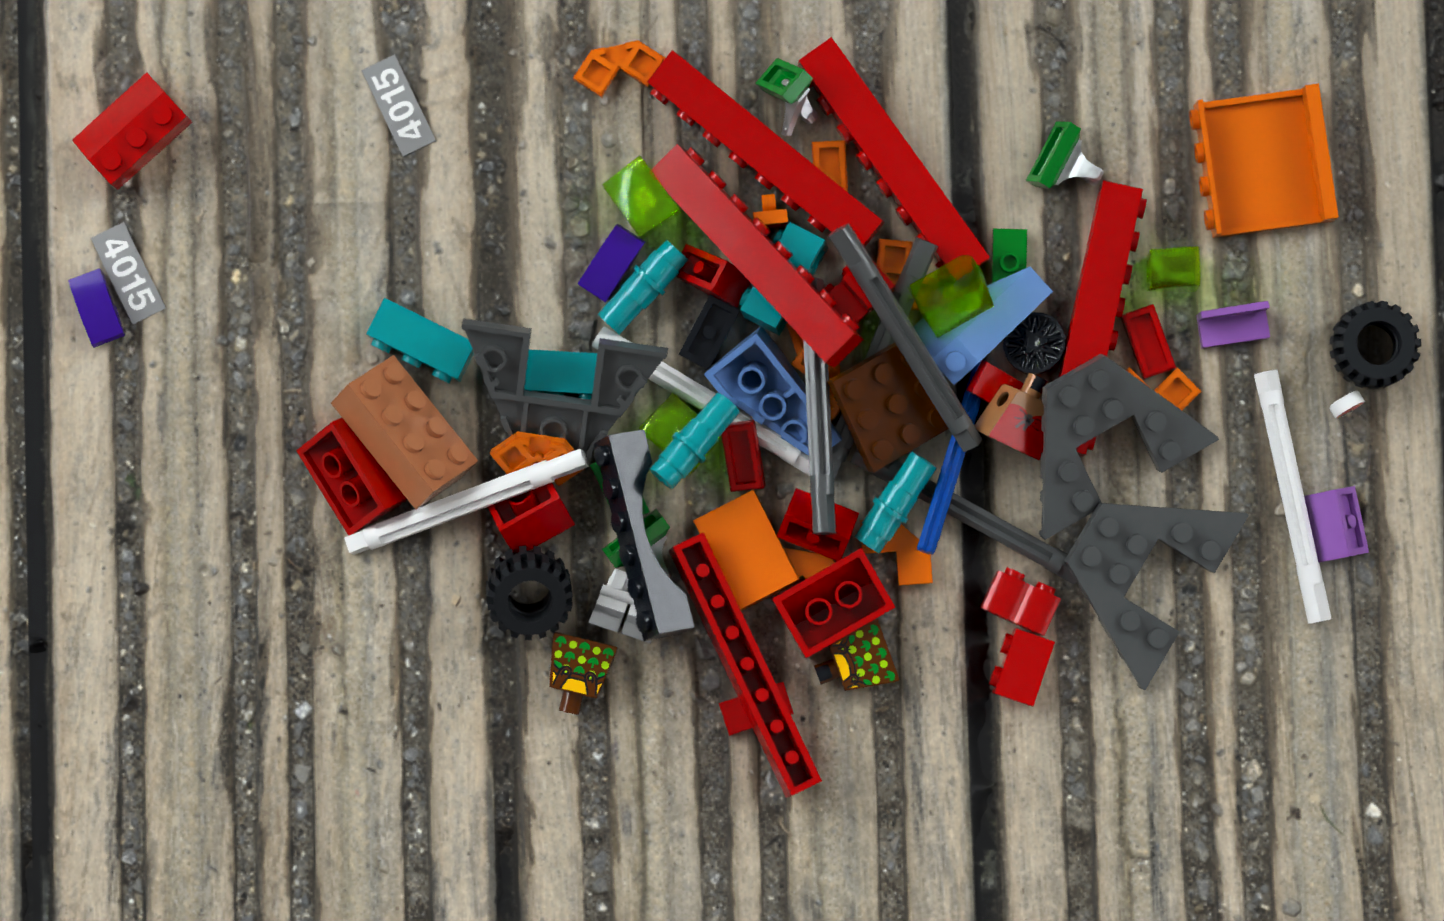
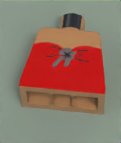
(1016, 417)

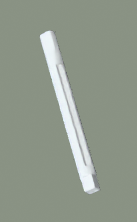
(699, 396)
(1292, 496)
(466, 502)

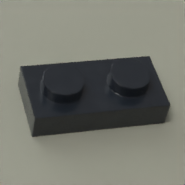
(709, 332)

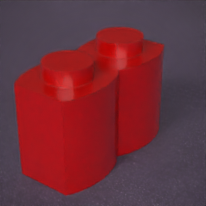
(1020, 602)

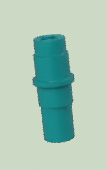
(643, 286)
(694, 441)
(895, 502)

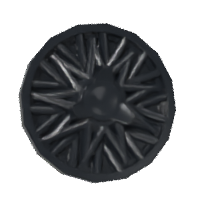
(1035, 344)

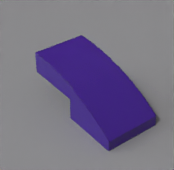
(611, 262)
(96, 308)

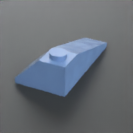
(972, 341)
(766, 387)

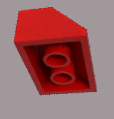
(131, 131)
(349, 477)
(833, 603)

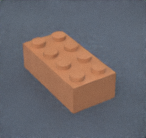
(404, 431)

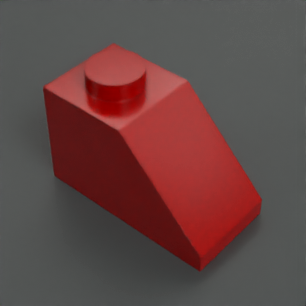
(713, 275)

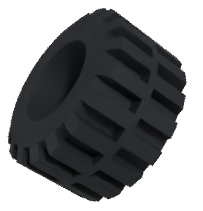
(1399, 329)
(535, 617)

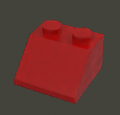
(531, 517)

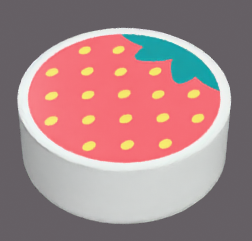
(1346, 404)

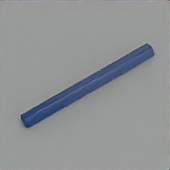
(947, 480)

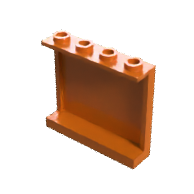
(1264, 162)

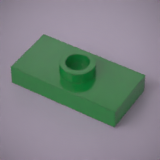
(1008, 252)

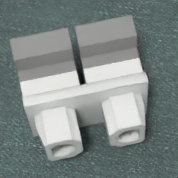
(613, 605)

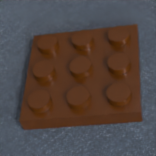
(885, 407)

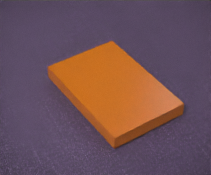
(747, 549)

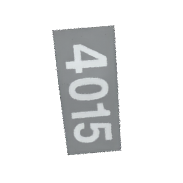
(398, 105)
(128, 273)

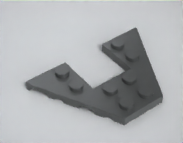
(619, 376)
(1088, 404)
(1114, 551)

